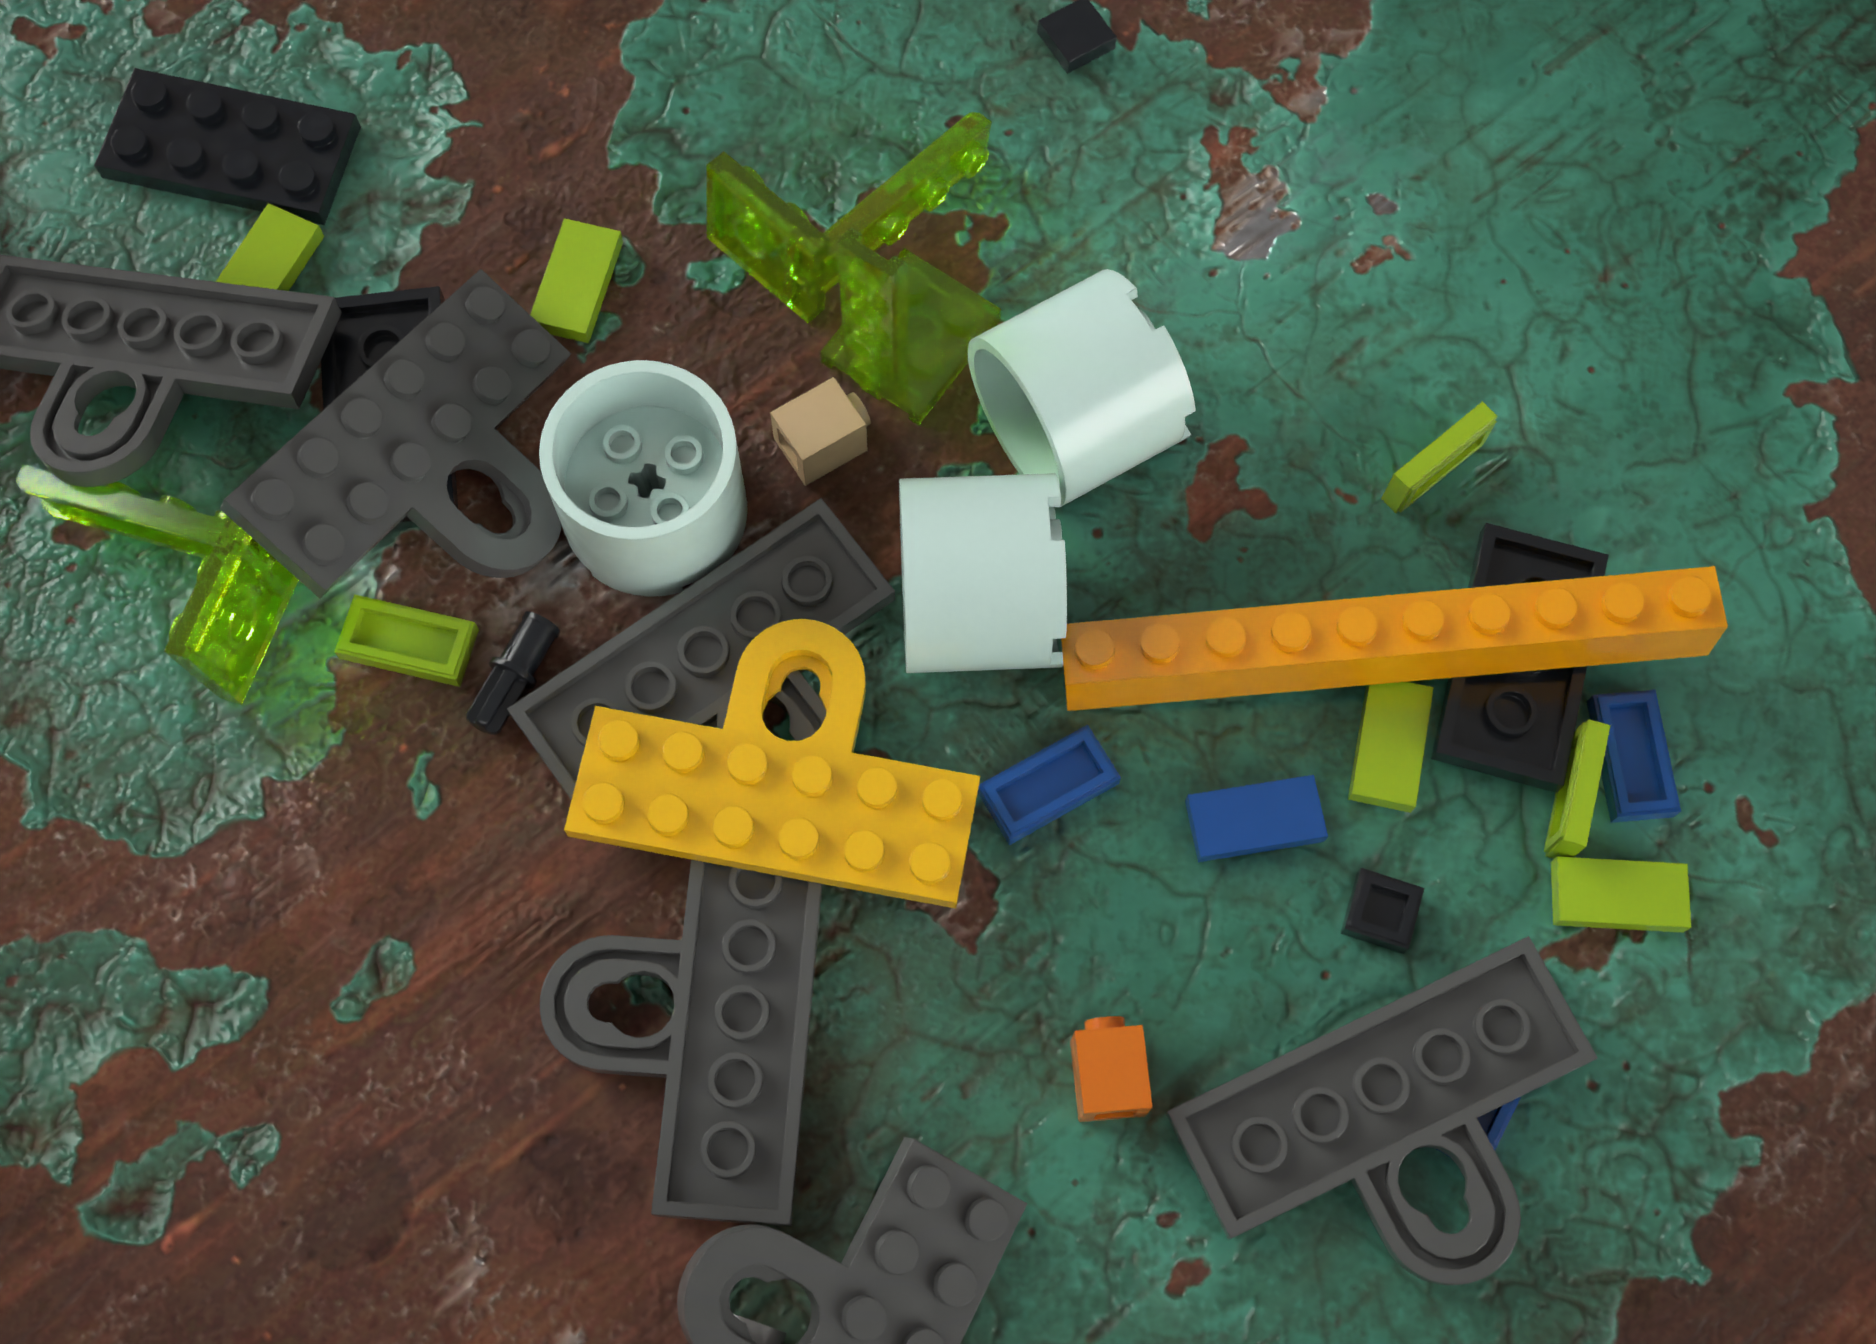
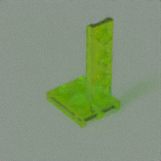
(798, 260)
(903, 326)
(238, 583)

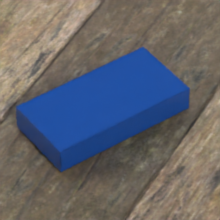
(1636, 758)
(1048, 784)
(1256, 818)

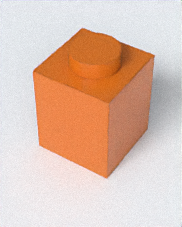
(1110, 1070)

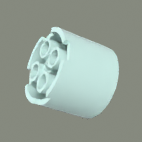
(1082, 385)
(636, 436)
(982, 573)

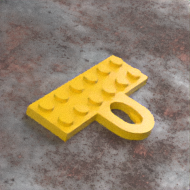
(774, 802)

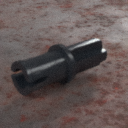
(512, 673)

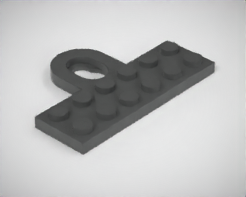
(154, 335)
(398, 438)
(687, 651)
(731, 1044)
(1376, 1093)
(904, 1279)

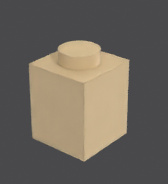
(821, 430)

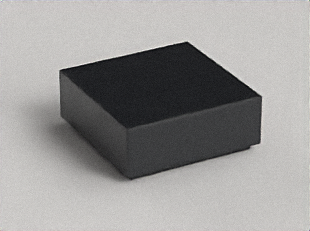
(1076, 35)
(1382, 910)

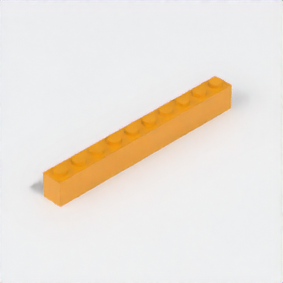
(1393, 638)

